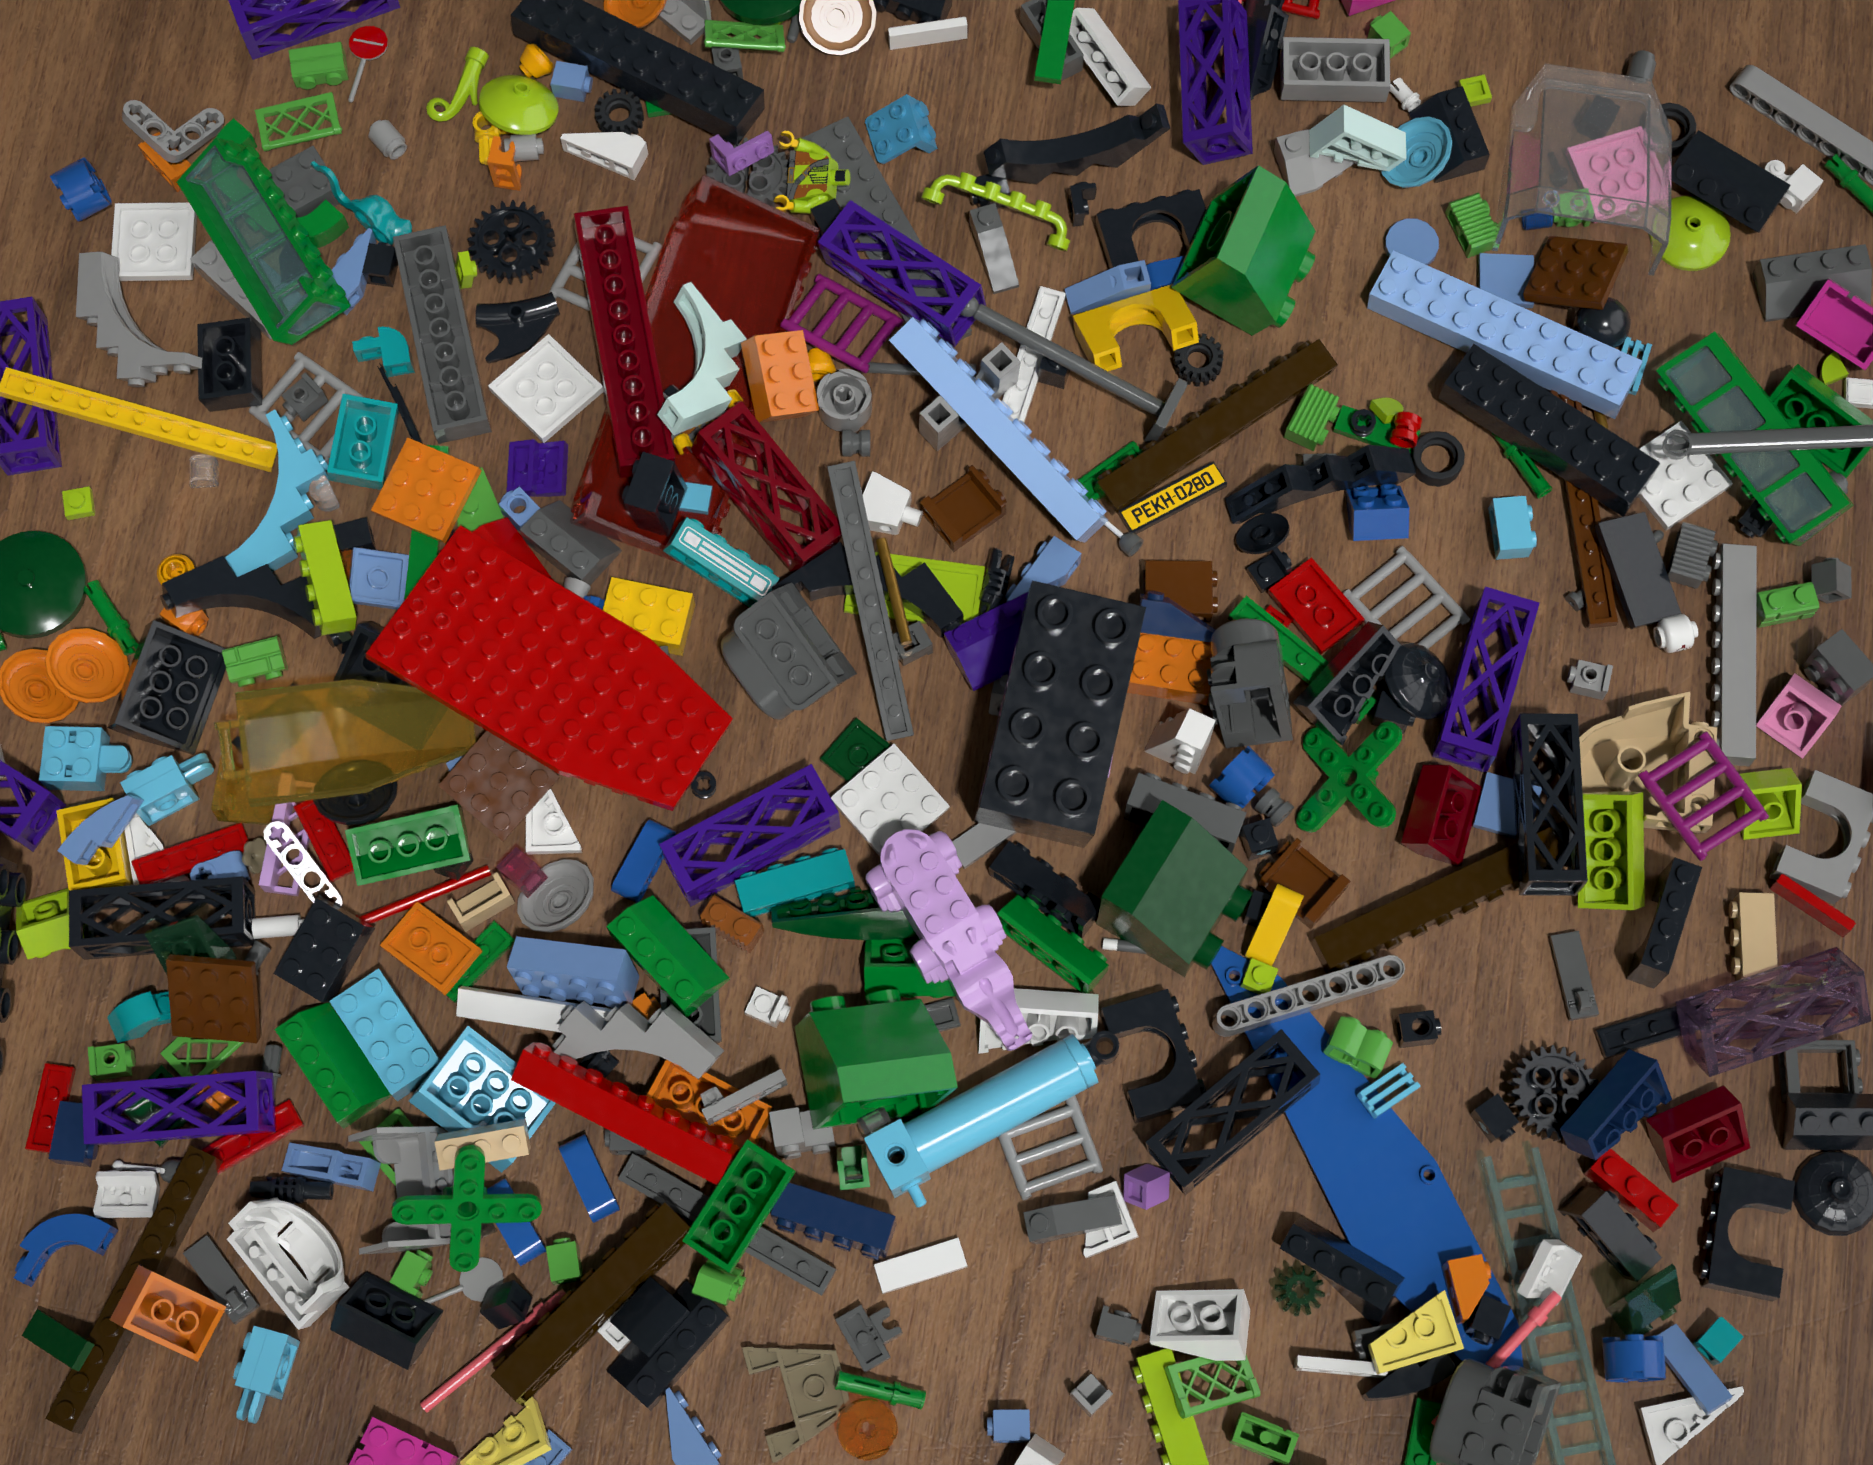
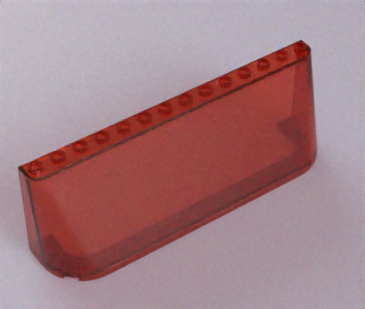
(748, 270)

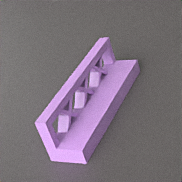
(272, 865)

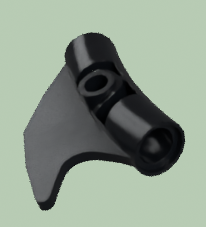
(516, 323)

